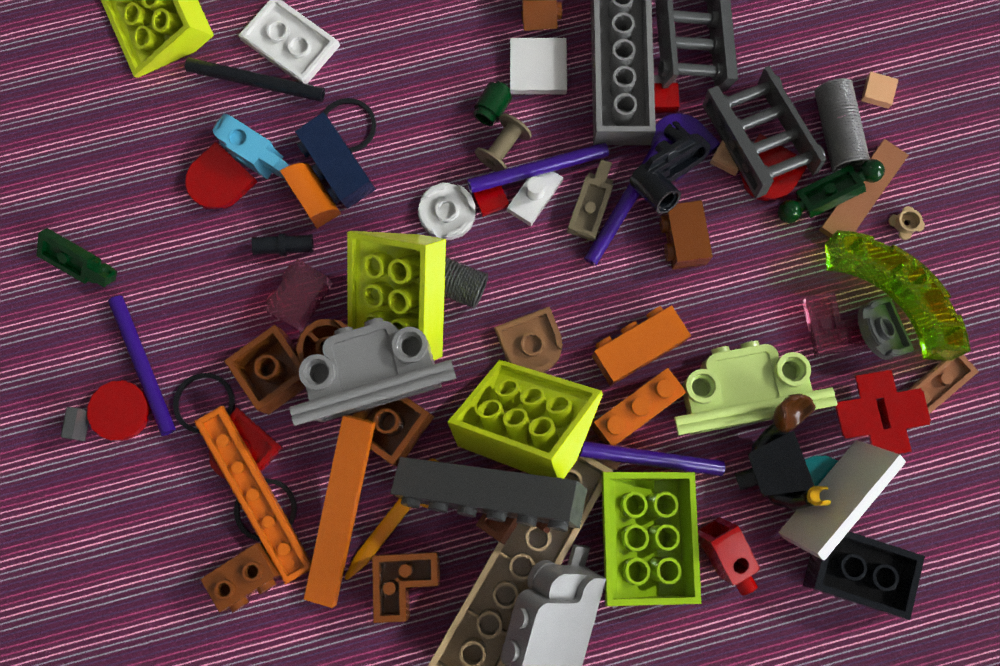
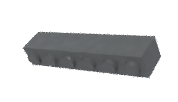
(490, 492)

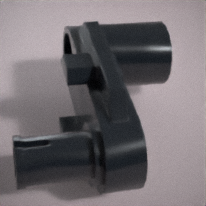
(672, 161)

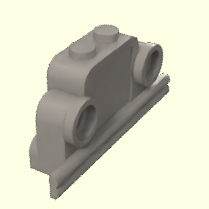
(367, 371)
(555, 614)

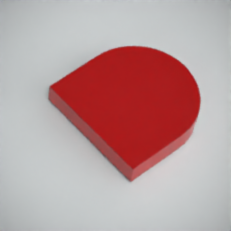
(217, 179)
(783, 183)
(259, 442)

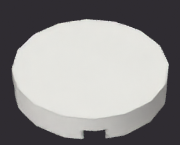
(447, 211)

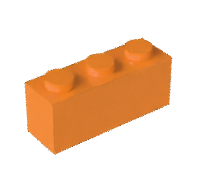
(640, 344)
(638, 408)

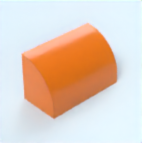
(311, 193)

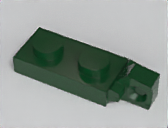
(73, 259)

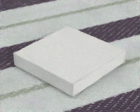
(538, 66)

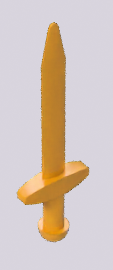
(379, 536)

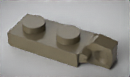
(591, 203)

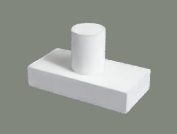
(534, 196)

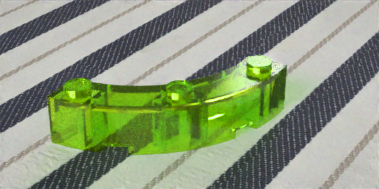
(908, 284)

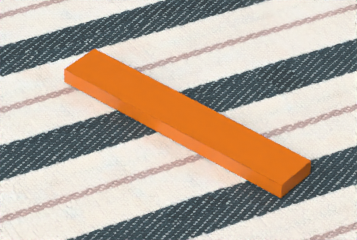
(254, 494)
(339, 511)

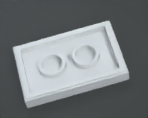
(289, 40)

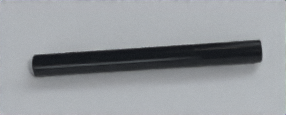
(255, 79)

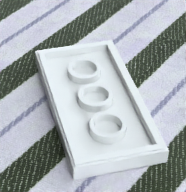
(851, 489)

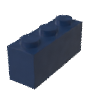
(334, 161)

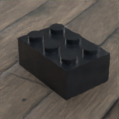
(868, 575)

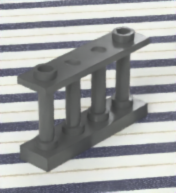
(720, 44)
(746, 152)

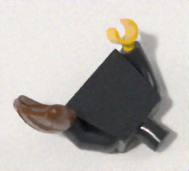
(779, 462)

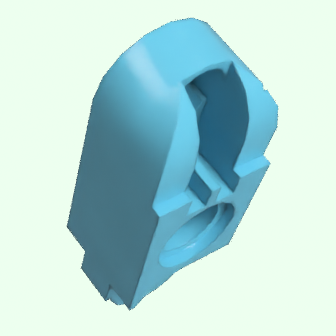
(248, 147)

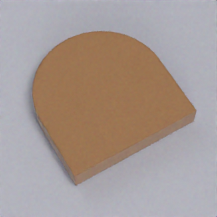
(531, 340)

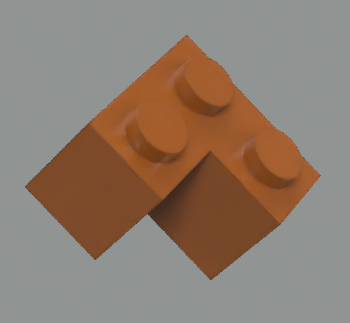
(394, 576)

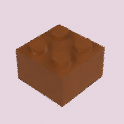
(267, 370)
(396, 428)

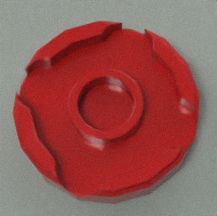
(118, 411)

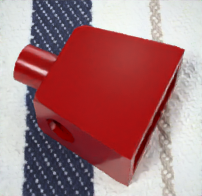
(729, 554)

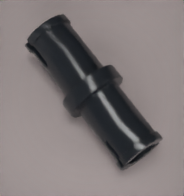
(282, 244)

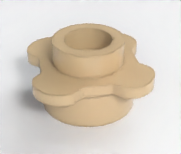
(914, 219)

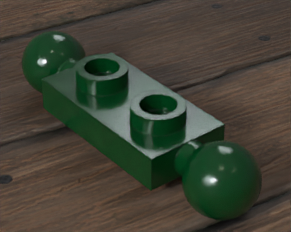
(831, 191)

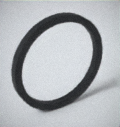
(364, 106)
(198, 376)
(293, 509)

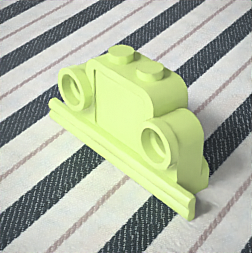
(745, 387)

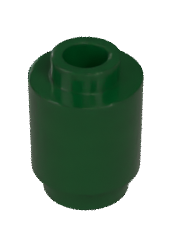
(492, 103)

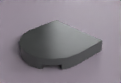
(883, 329)

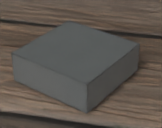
(75, 424)

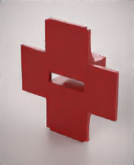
(884, 418)

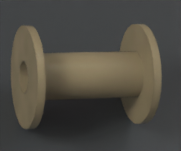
(512, 131)

